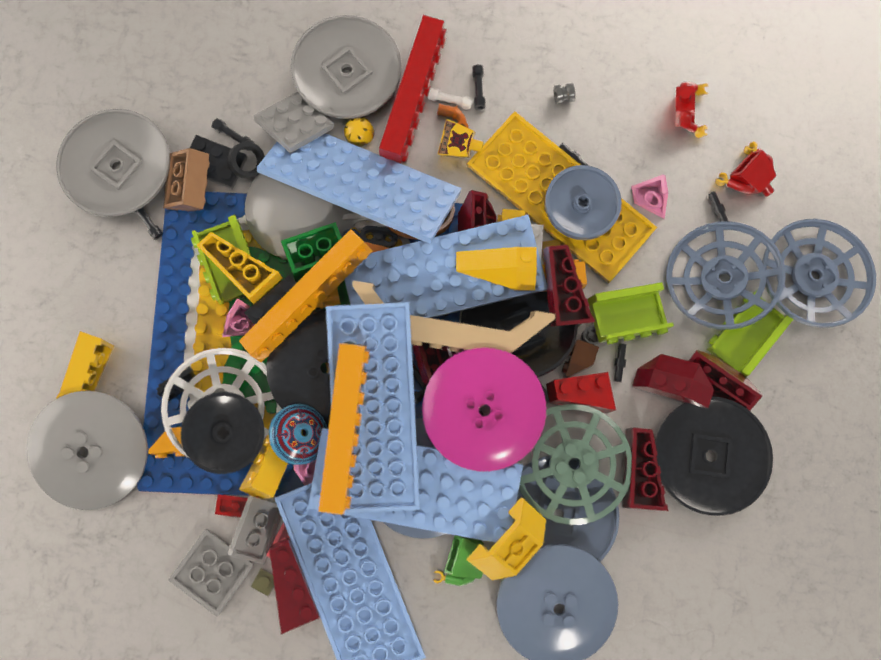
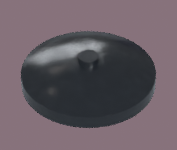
(222, 432)

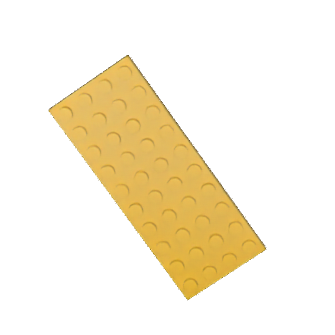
(521, 166)

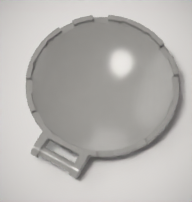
(281, 211)

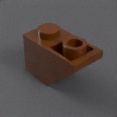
(580, 359)

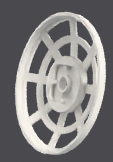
(217, 386)

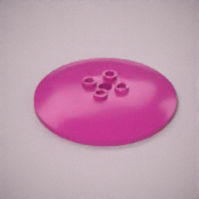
(478, 379)

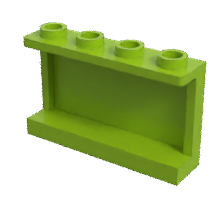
(222, 288)
(628, 313)
(748, 345)

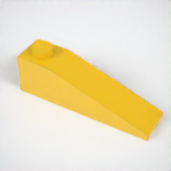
(502, 266)

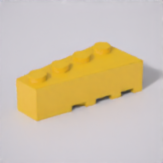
(244, 271)
(86, 364)
(264, 473)

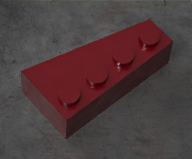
(564, 288)
(645, 486)
(291, 588)

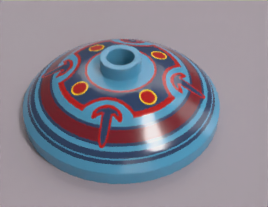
(286, 434)

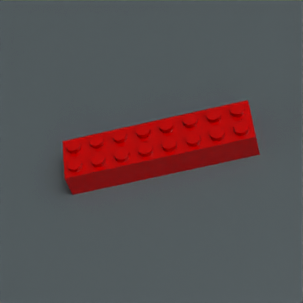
(413, 90)

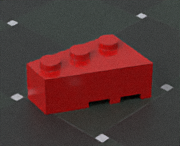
(586, 390)

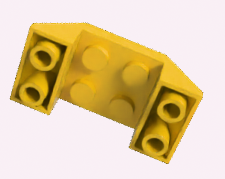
(514, 546)

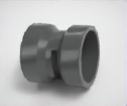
(564, 93)
(590, 333)

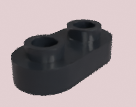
(379, 235)

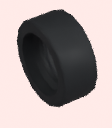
(231, 159)

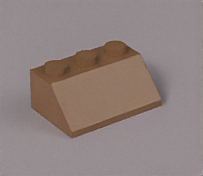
(186, 180)

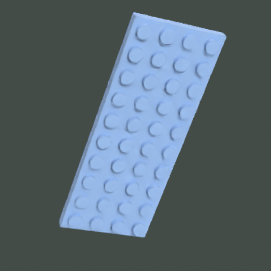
(364, 184)
(428, 274)
(387, 434)
(449, 496)
(349, 582)

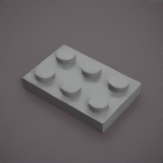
(255, 530)

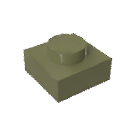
(263, 582)

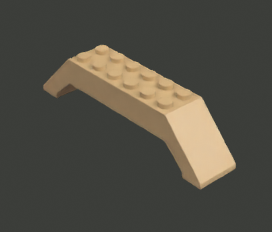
(460, 335)

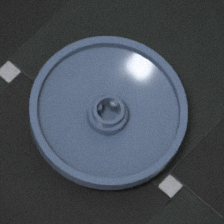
(583, 202)

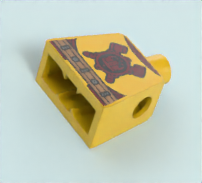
(458, 141)

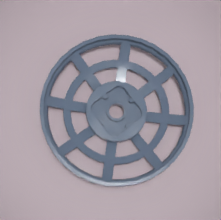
(725, 265)
(827, 272)

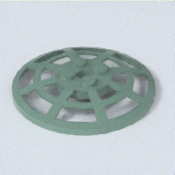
(584, 473)

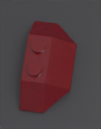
(476, 211)
(430, 359)
(675, 380)
(727, 381)

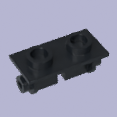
(187, 375)

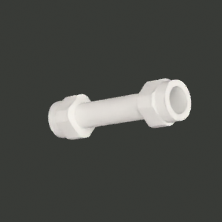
(465, 103)

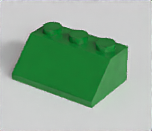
(309, 247)

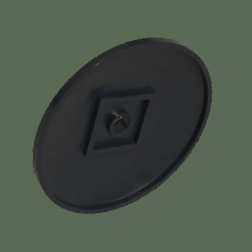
(542, 351)
(295, 367)
(741, 457)

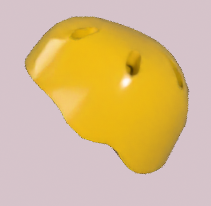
(355, 128)

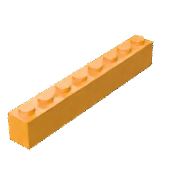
(305, 296)
(342, 428)

